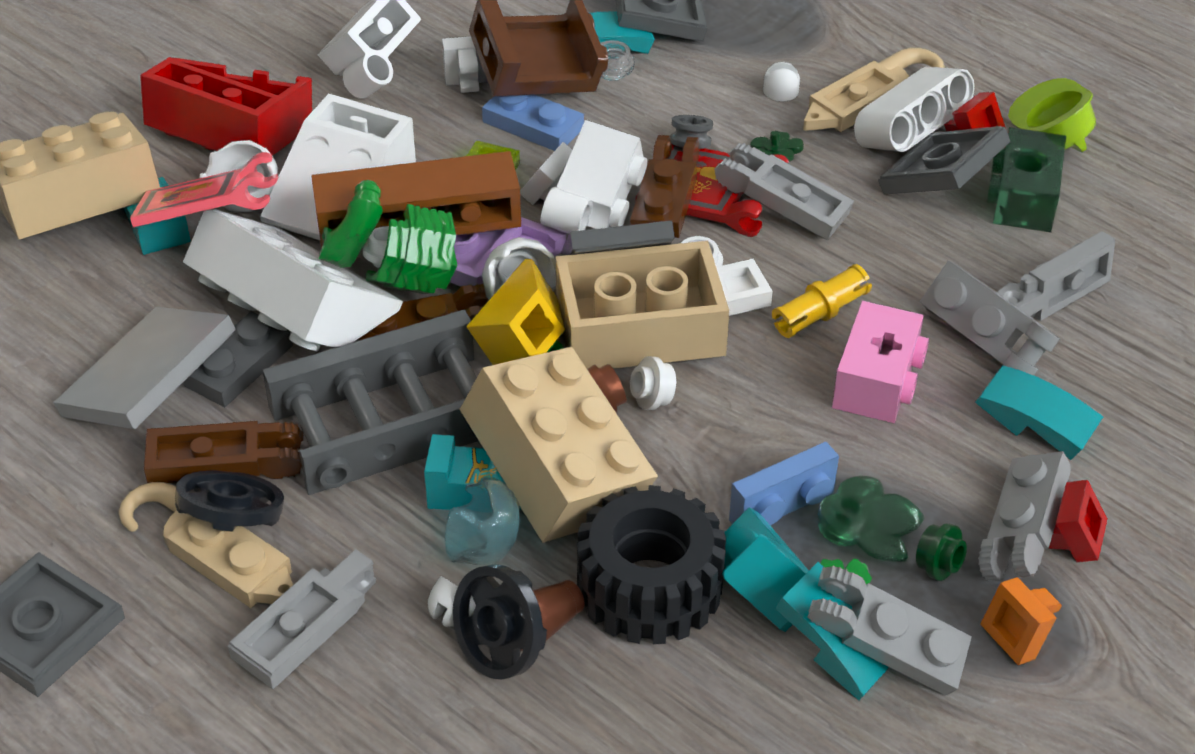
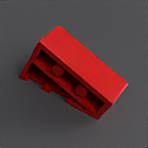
(217, 108)

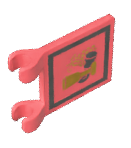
(206, 194)

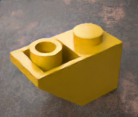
(519, 317)

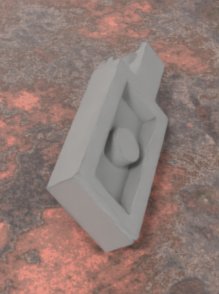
(1063, 278)
(302, 619)

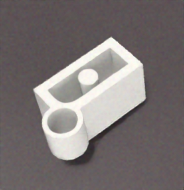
(366, 41)
(595, 181)

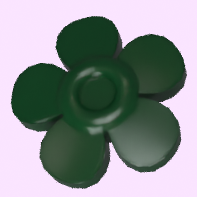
(778, 144)

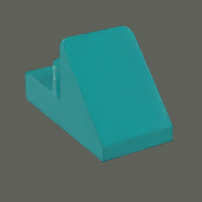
(760, 565)

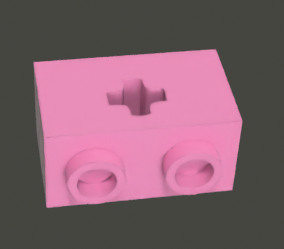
(879, 362)

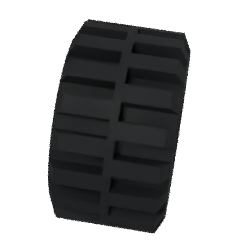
(646, 599)

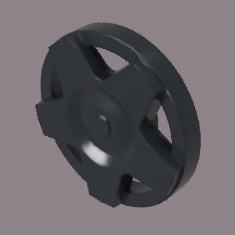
(229, 499)
(503, 619)

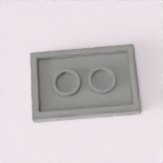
(145, 367)

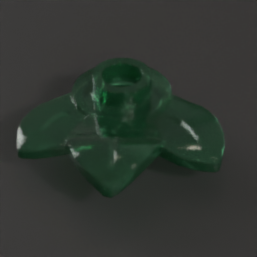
(869, 517)

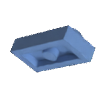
(534, 119)
(787, 485)

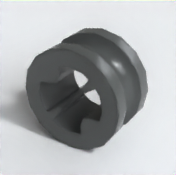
(691, 126)

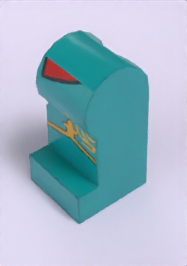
(451, 469)

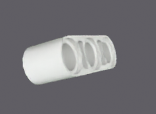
(913, 108)

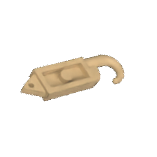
(844, 99)
(231, 560)

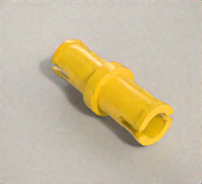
(821, 301)

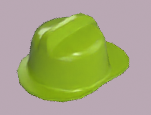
(1056, 108)

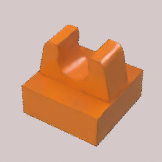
(1020, 619)

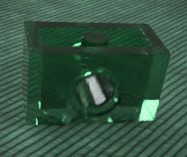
(1028, 179)

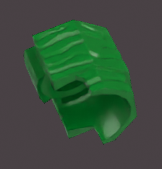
(418, 252)

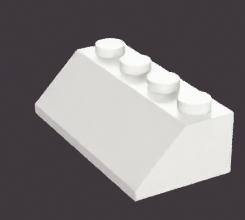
(286, 281)

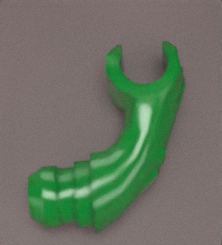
(346, 241)

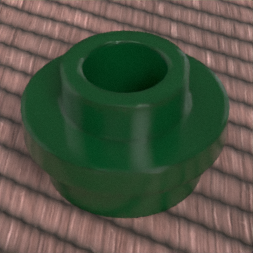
(941, 551)

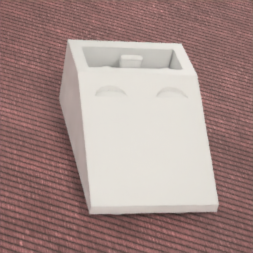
(335, 139)

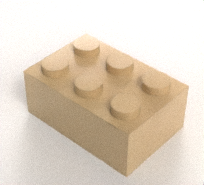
(74, 173)
(643, 304)
(554, 439)

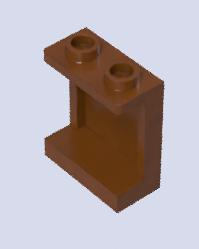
(538, 51)

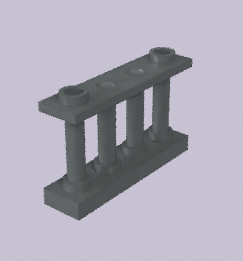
(364, 367)

